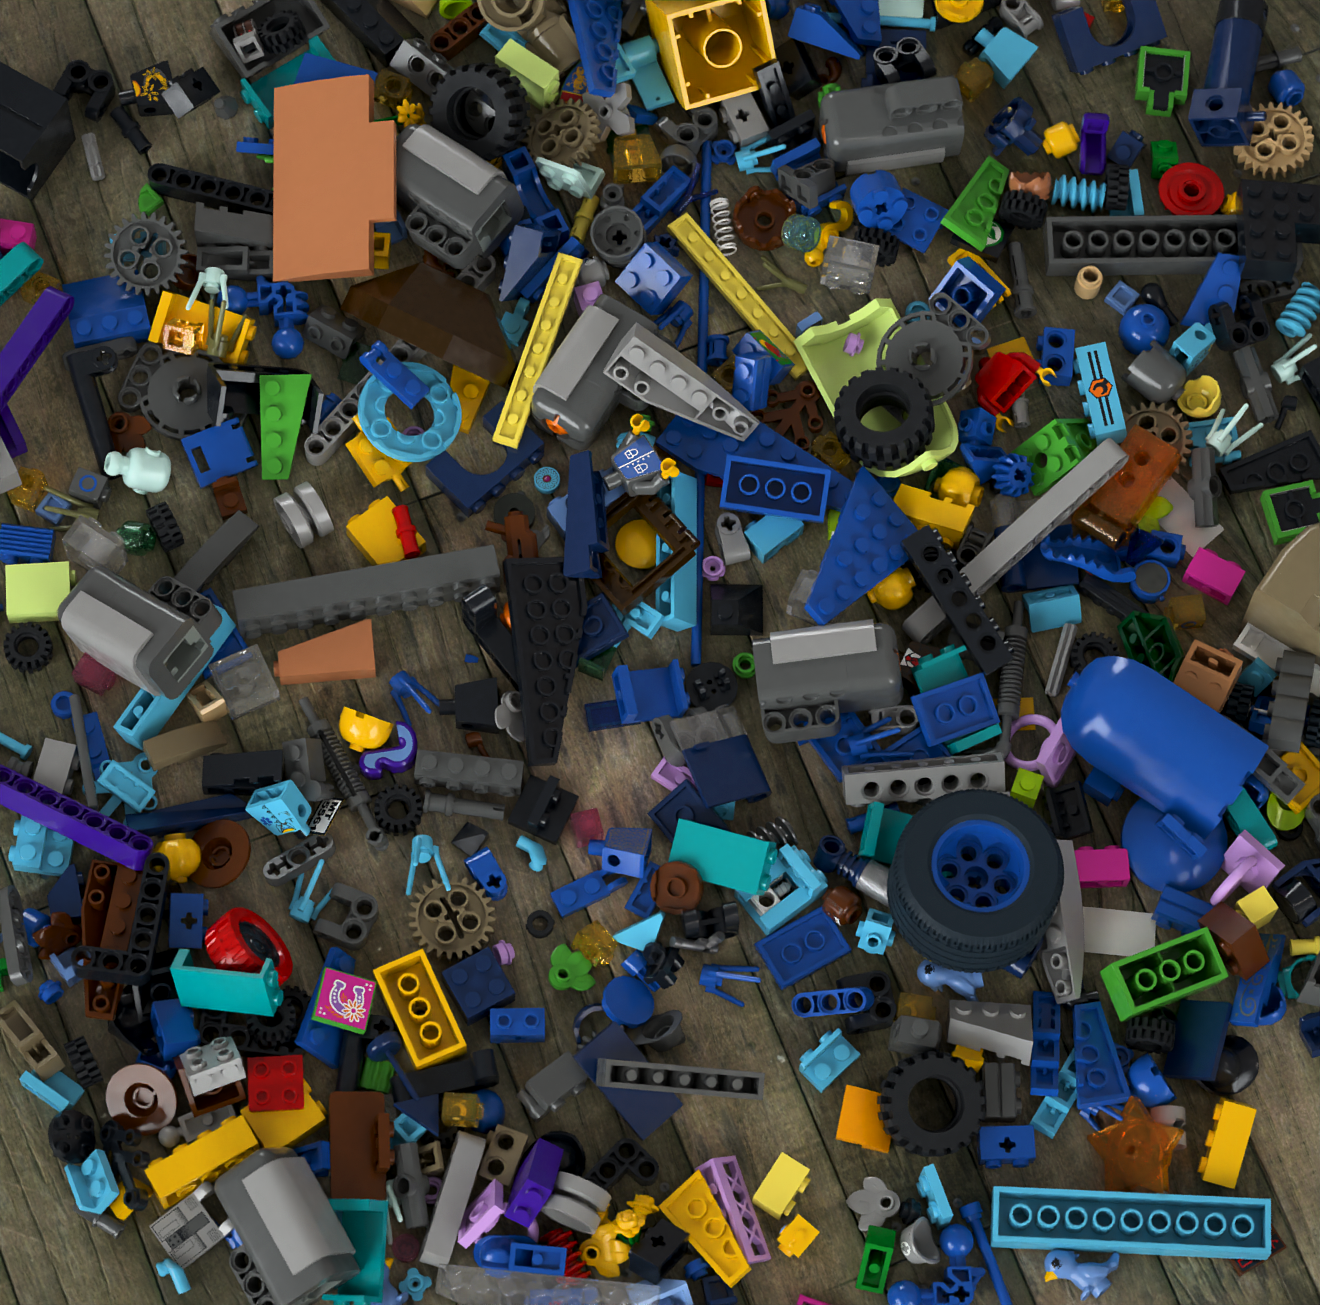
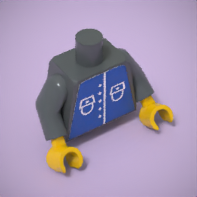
(638, 465)

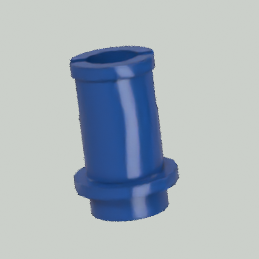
(330, 403)

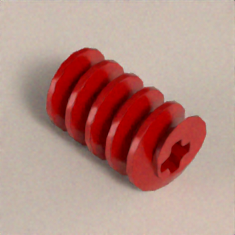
(559, 1238)

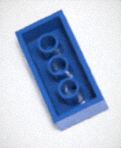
(775, 489)

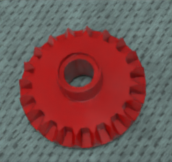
(1193, 180)

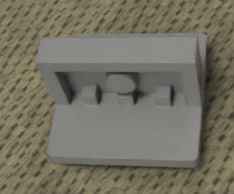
(212, 1065)

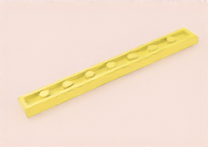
(735, 288)
(537, 349)

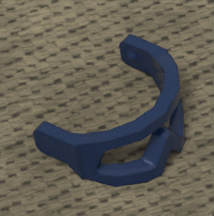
(582, 1014)

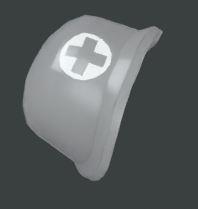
(918, 1243)

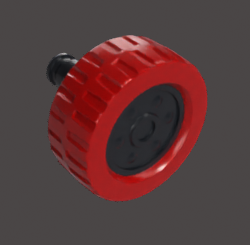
(243, 942)

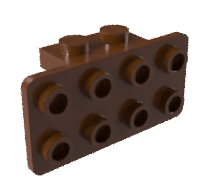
(359, 1145)

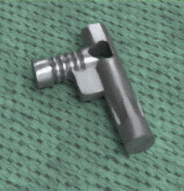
(701, 944)

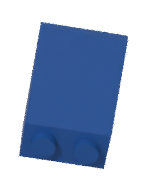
(822, 31)

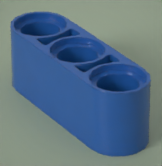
(820, 1001)

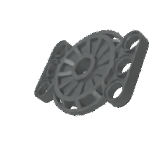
(943, 342)
(163, 390)

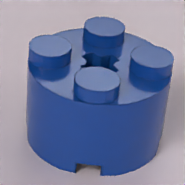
(878, 200)

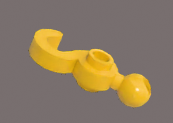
(815, 257)

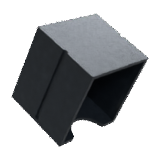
(33, 132)

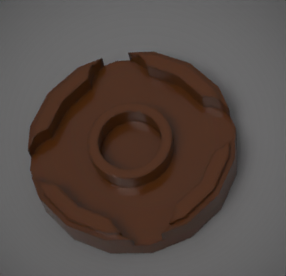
(676, 887)

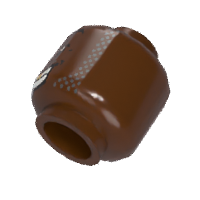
(842, 905)

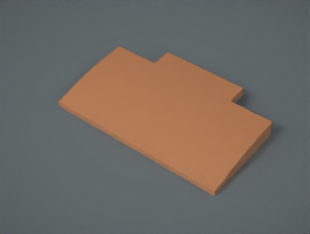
(330, 179)

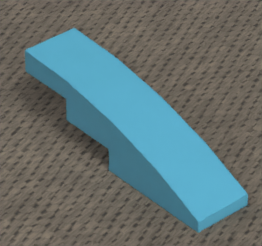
(1054, 1109)

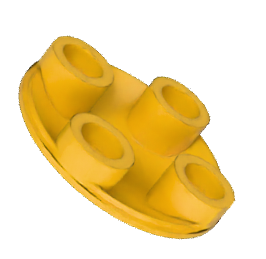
(637, 545)

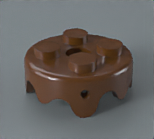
(758, 204)

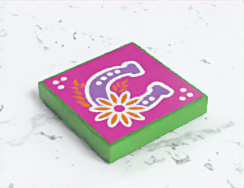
(344, 1000)

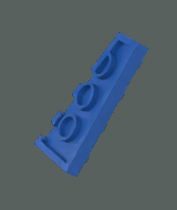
(320, 1038)
(1097, 1064)

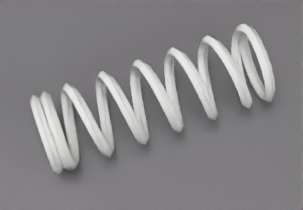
(725, 203)

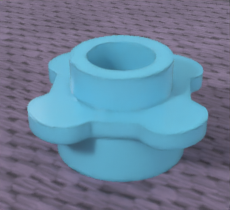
(415, 1292)

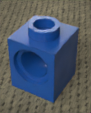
(1174, 542)

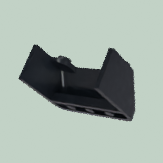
(237, 390)

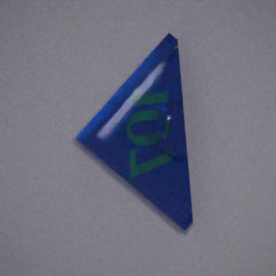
(1141, 545)

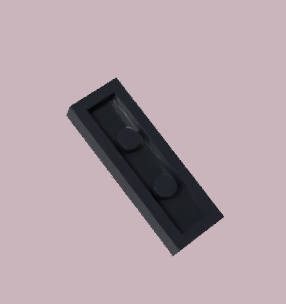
(774, 93)

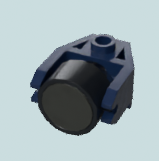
(1294, 898)

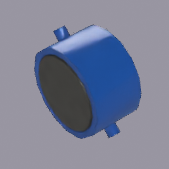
(1150, 582)

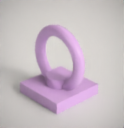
(1054, 753)
(1247, 865)
(484, 1214)

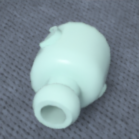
(141, 469)

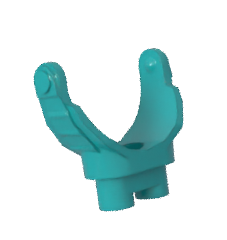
(1284, 977)

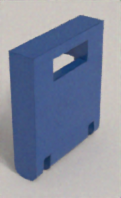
(223, 450)

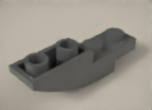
(1276, 776)

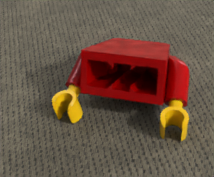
(1004, 381)

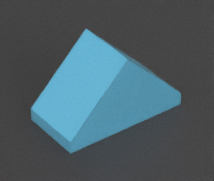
(641, 932)

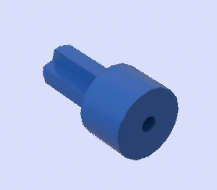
(637, 965)

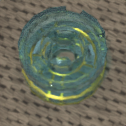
(801, 232)

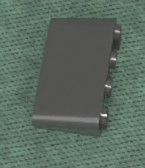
(223, 32)

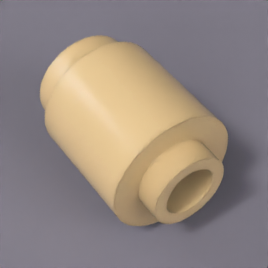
(1088, 282)

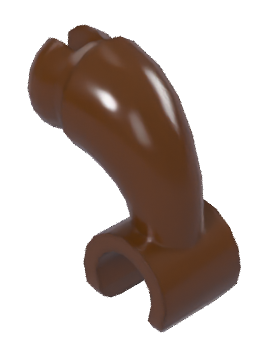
(835, 70)
(432, 261)

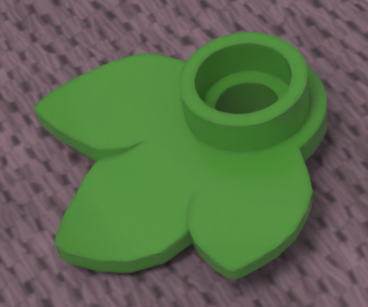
(573, 966)

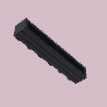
(1107, 597)

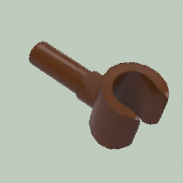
(474, 739)

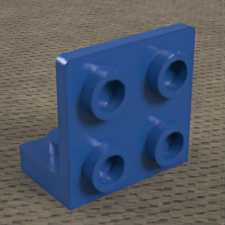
(919, 221)

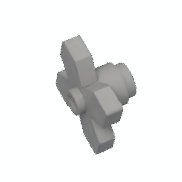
(613, 111)

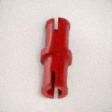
(406, 532)

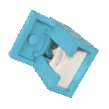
(800, 876)

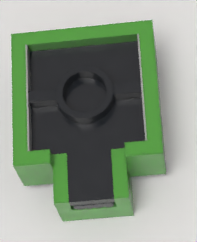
(1162, 79)
(1290, 510)

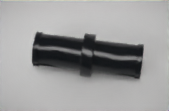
(130, 129)

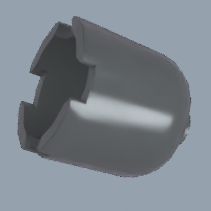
(1156, 375)

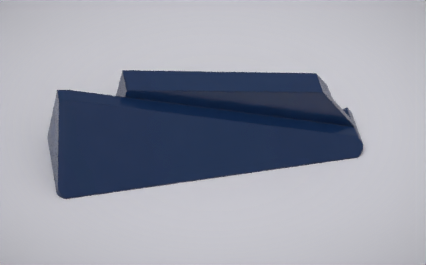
(585, 519)
(188, 816)

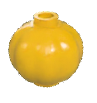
(961, 486)
(894, 590)
(182, 856)

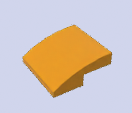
(860, 1120)

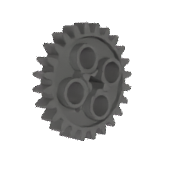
(125, 243)

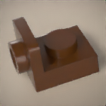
(228, 496)

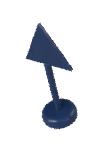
(420, 1109)

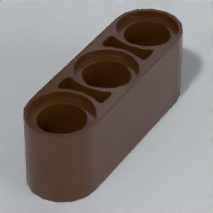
(457, 42)

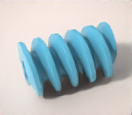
(1078, 193)
(1300, 311)

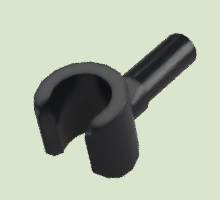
(1287, 403)

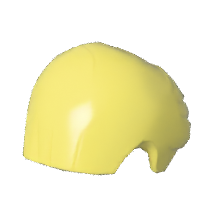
(1200, 397)

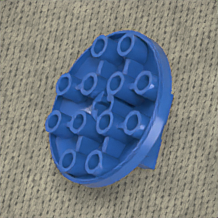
(1168, 852)

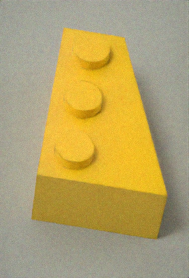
(943, 515)
(1227, 1142)

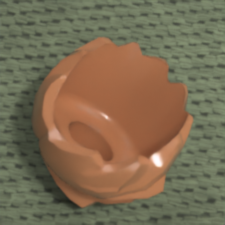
(1035, 183)

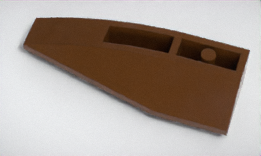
(107, 923)

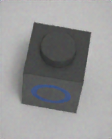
(90, 487)

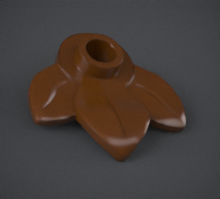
(131, 434)
(58, 935)

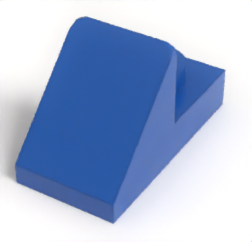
(317, 1157)
(537, 1259)

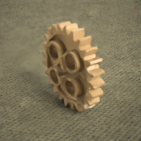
(1274, 140)

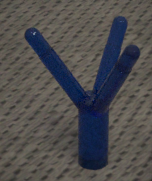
(687, 198)

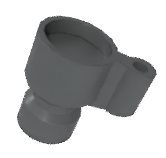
(612, 196)

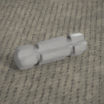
(93, 156)

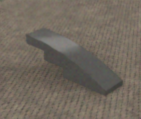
(217, 551)

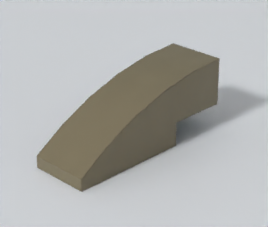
(183, 744)
(30, 1041)

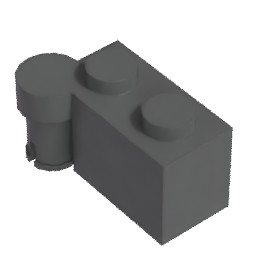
(306, 768)
(552, 1086)

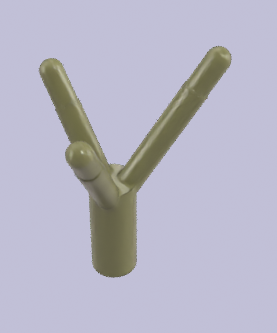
(786, 281)

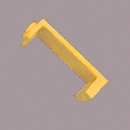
(174, 306)

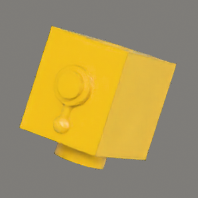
(796, 1236)

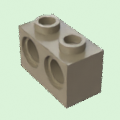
(508, 1159)

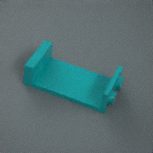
(261, 92)
(942, 671)
(882, 834)
(725, 856)
(226, 989)
(367, 1228)

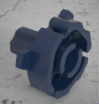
(1014, 126)

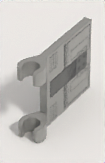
(189, 1229)

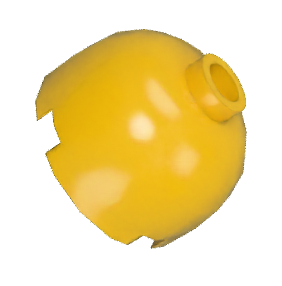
(363, 730)

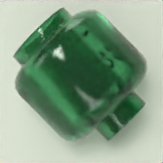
(137, 537)

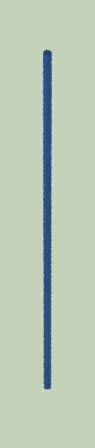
(702, 354)

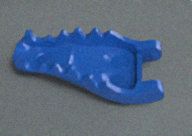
(1089, 555)

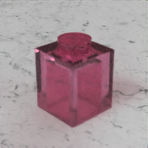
(93, 675)
(586, 826)

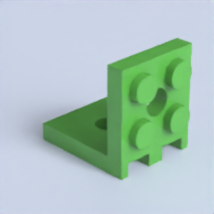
(1064, 444)

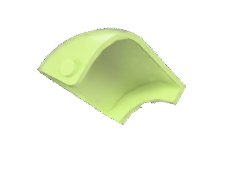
(832, 369)

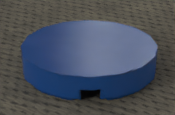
(628, 1002)

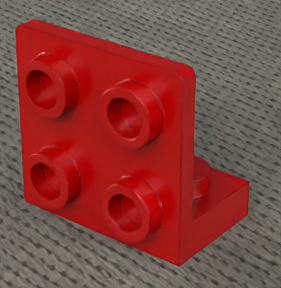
(275, 1083)

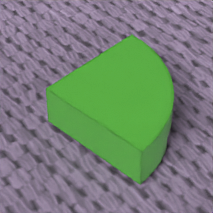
(149, 200)

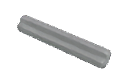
(1061, 660)

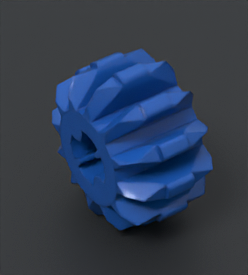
(1013, 475)

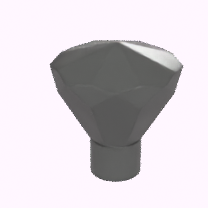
(225, 107)

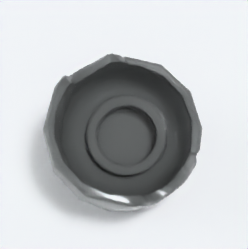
(679, 156)

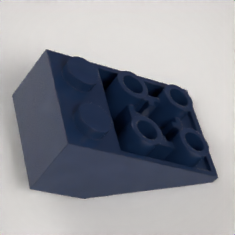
(528, 253)

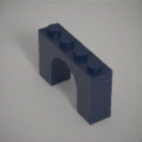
(1084, 52)
(472, 490)

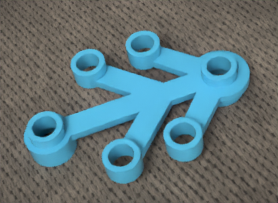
(134, 767)

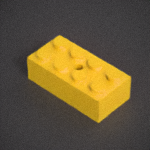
(411, 987)
(201, 1161)

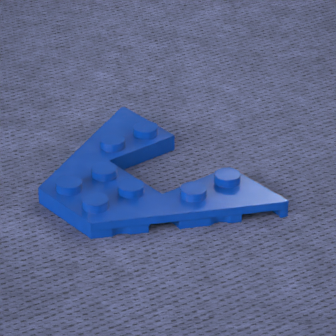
(836, 750)

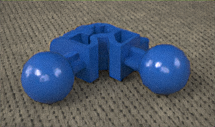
(287, 341)
(956, 1243)

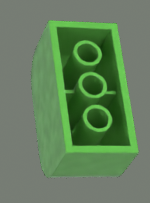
(1163, 974)

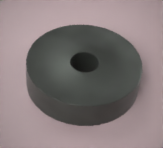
(514, 502)

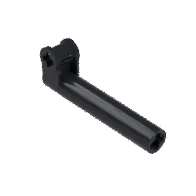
(84, 369)
(353, 1052)

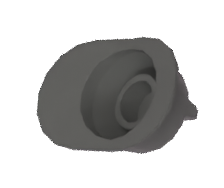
(659, 1032)

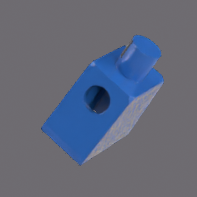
(624, 850)

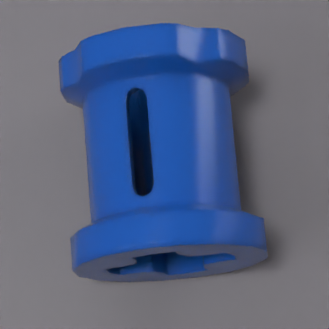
(717, 349)

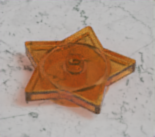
(1136, 1150)

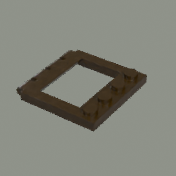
(670, 530)

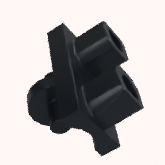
(662, 964)

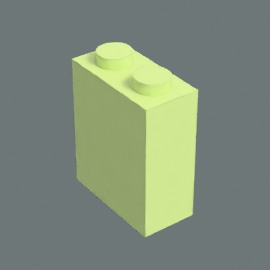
(535, 74)
(37, 590)

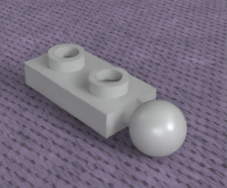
(192, 1127)

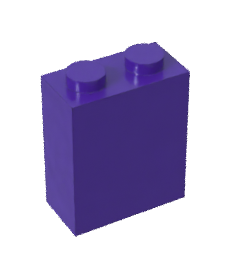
(533, 1182)

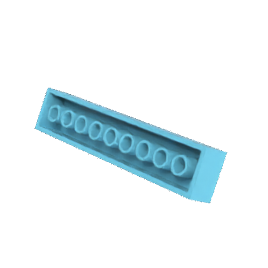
(1130, 1223)

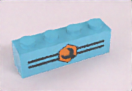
(1100, 392)

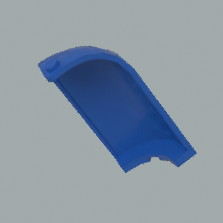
(1158, 740)

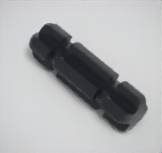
(994, 25)

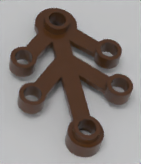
(791, 416)

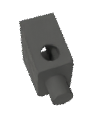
(915, 1035)

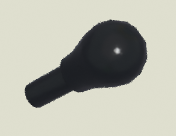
(1154, 295)

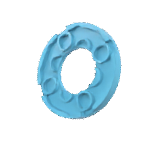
(404, 447)

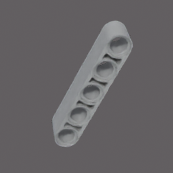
(452, 1199)

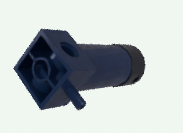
(1222, 108)

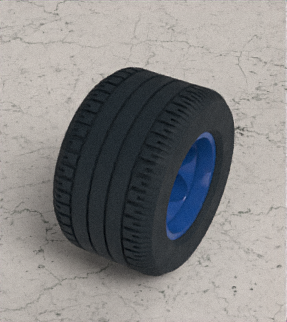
(988, 829)

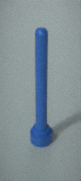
(972, 1215)

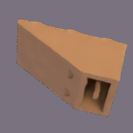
(1208, 674)

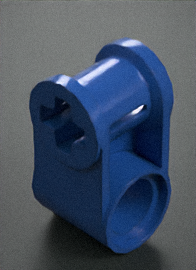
(485, 871)

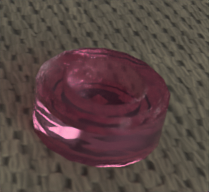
(405, 1248)

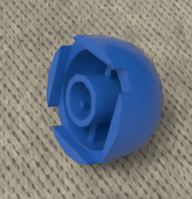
(1143, 325)
(1149, 1083)

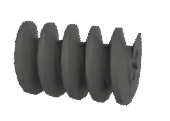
(779, 832)

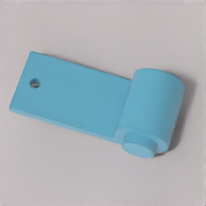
(649, 78)

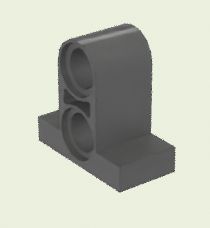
(807, 181)

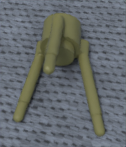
(218, 343)
(87, 509)

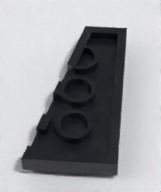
(1276, 466)

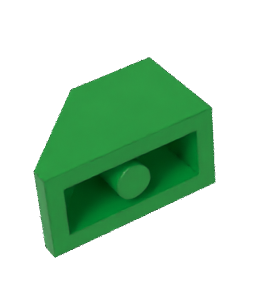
(875, 1259)

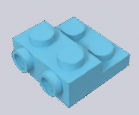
(39, 849)

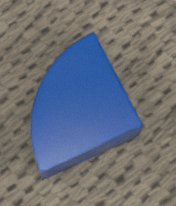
(641, 116)

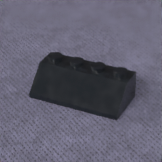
(375, 25)

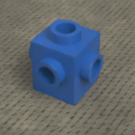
(976, 427)

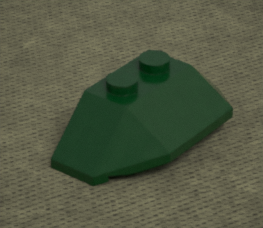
(1152, 642)

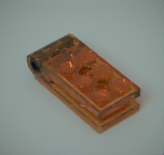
(1116, 509)

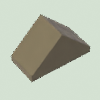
(431, 1159)

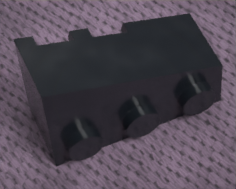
(242, 772)

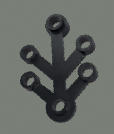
(111, 1137)

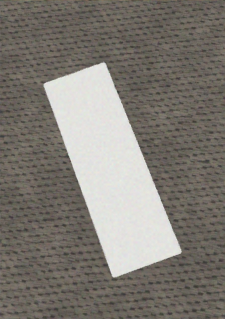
(1182, 518)
(1117, 931)

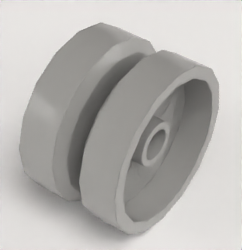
(303, 514)
(576, 1203)

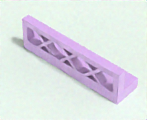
(722, 1189)

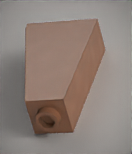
(330, 657)

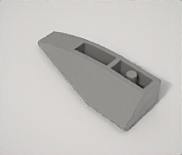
(676, 384)
(1064, 940)

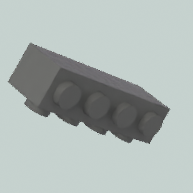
(469, 773)

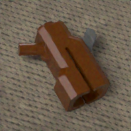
(518, 537)

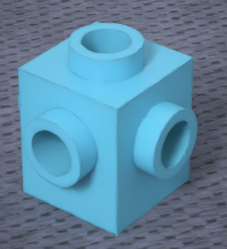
(876, 932)

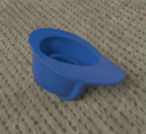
(494, 1250)

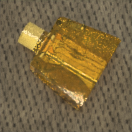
(635, 159)

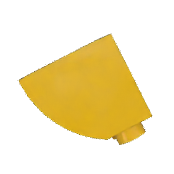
(710, 46)

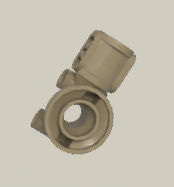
(541, 24)

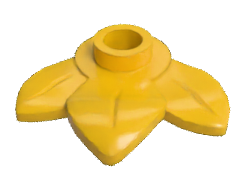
(609, 1251)

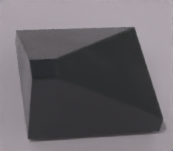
(470, 839)

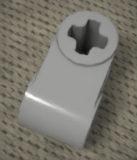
(1022, 19)
(732, 544)
(896, 713)

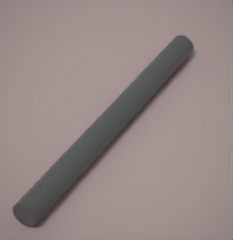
(83, 751)

